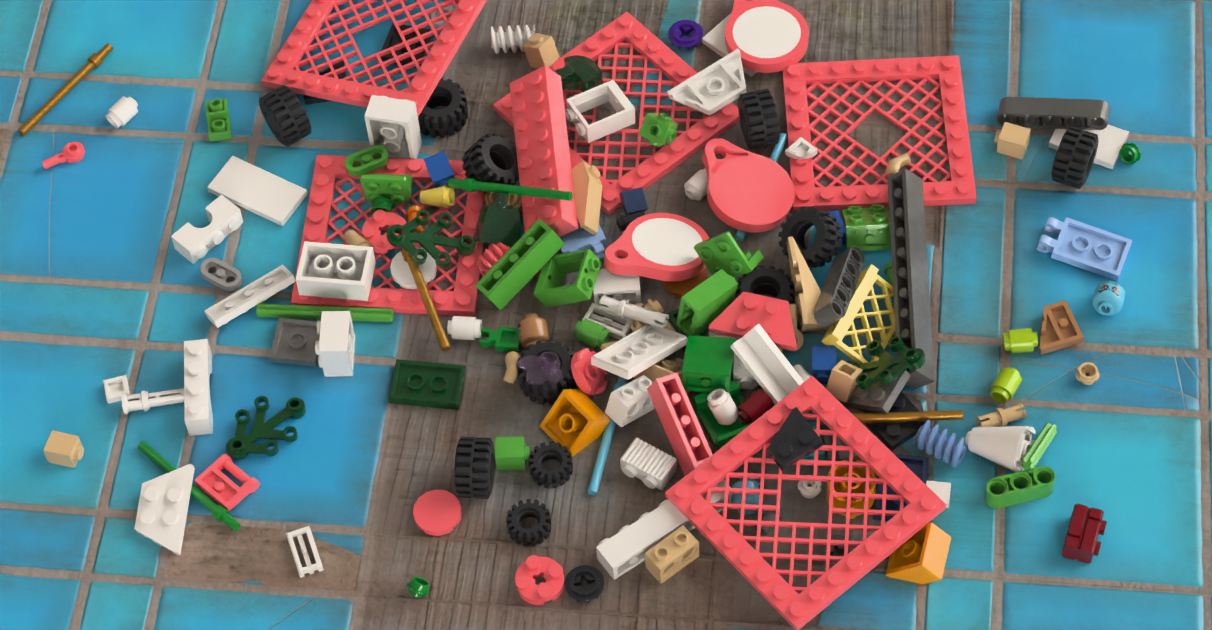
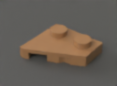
(1058, 328)

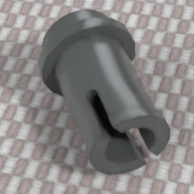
(768, 516)

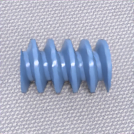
(940, 444)

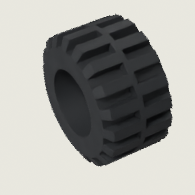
(285, 115)
(758, 118)
(445, 120)
(1074, 157)
(492, 160)
(827, 235)
(767, 282)
(547, 391)
(474, 467)

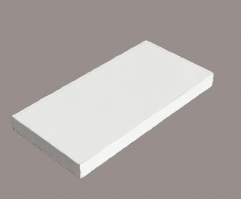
(257, 190)
(639, 351)

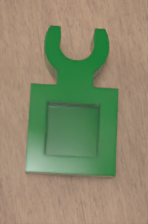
(505, 339)

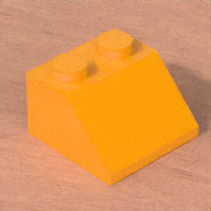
(574, 421)
(921, 556)

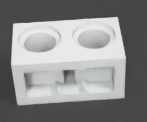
(630, 401)

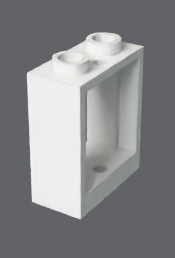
(594, 97)

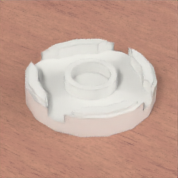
(402, 274)

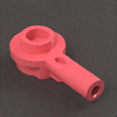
(72, 153)

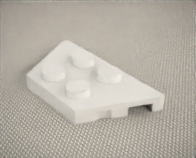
(712, 86)
(165, 508)

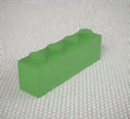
(519, 264)

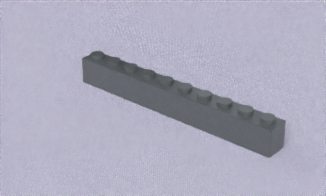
(910, 270)

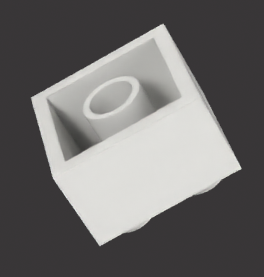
(336, 343)

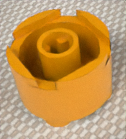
(842, 487)

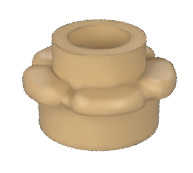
(1087, 368)

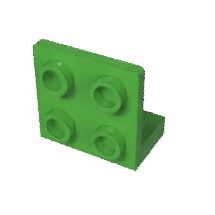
(394, 187)
(867, 227)
(725, 254)

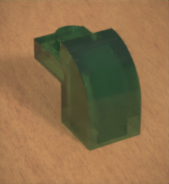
(580, 71)

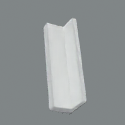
(767, 364)

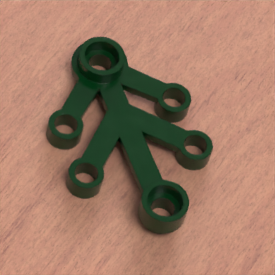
(428, 239)
(911, 359)
(264, 430)

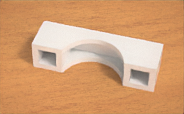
(197, 399)

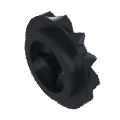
(592, 577)

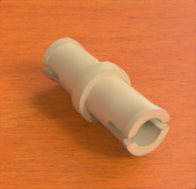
(1001, 416)

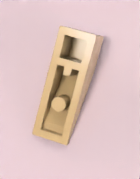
(587, 196)

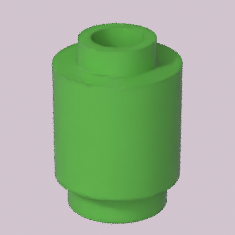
(591, 333)

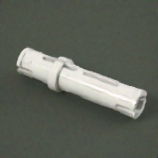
(625, 309)

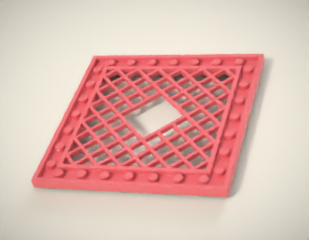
(675, 69)
(883, 71)
(345, 91)
(447, 302)
(802, 607)

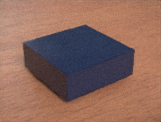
(633, 201)

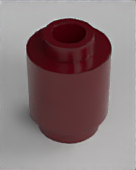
(754, 406)

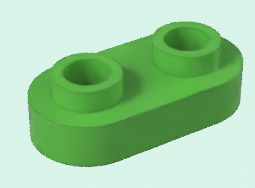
(366, 160)

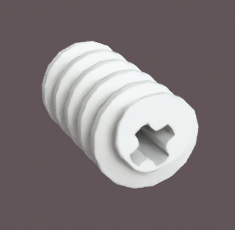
(510, 38)

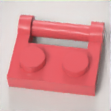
(223, 489)

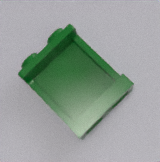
(707, 364)
(718, 433)

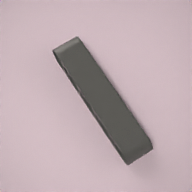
(1054, 113)
(839, 287)

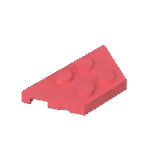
(755, 309)

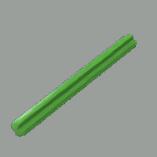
(315, 312)

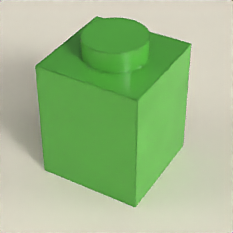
(511, 453)

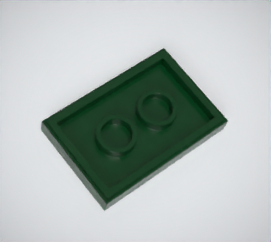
(427, 384)

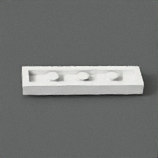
(250, 296)

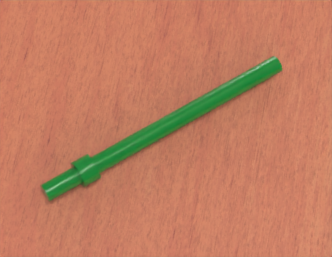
(472, 185)
(219, 512)

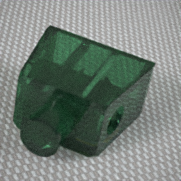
(498, 222)

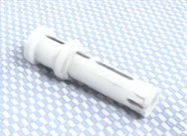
(145, 400)

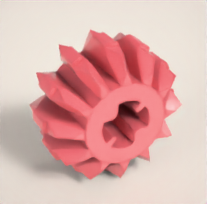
(491, 257)

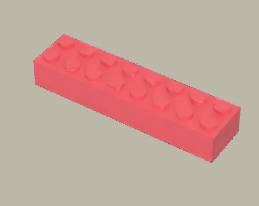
(543, 148)

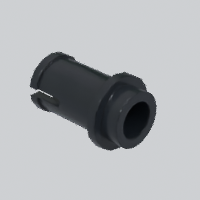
(624, 221)

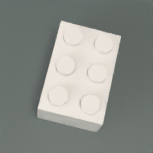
(394, 126)
(335, 271)

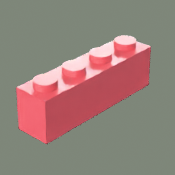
(679, 422)

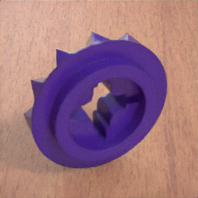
(685, 27)

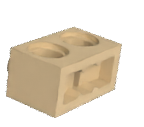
(672, 554)

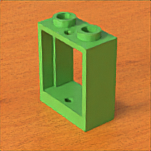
(549, 290)

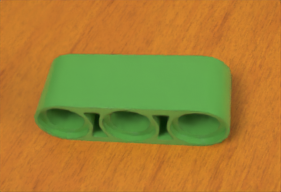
(1027, 479)

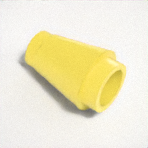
(440, 196)

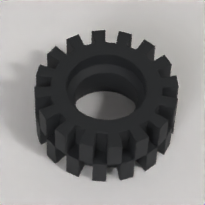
(550, 476)
(528, 510)

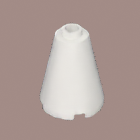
(1001, 444)

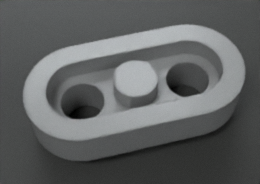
(222, 276)

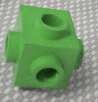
(658, 129)

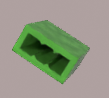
(706, 303)

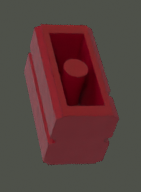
(1083, 533)

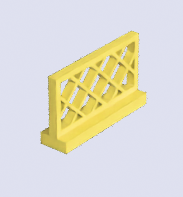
(840, 328)

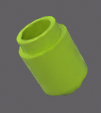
(1020, 340)
(1005, 385)

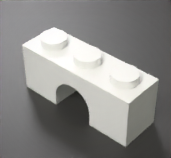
(196, 242)

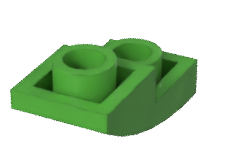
(218, 119)

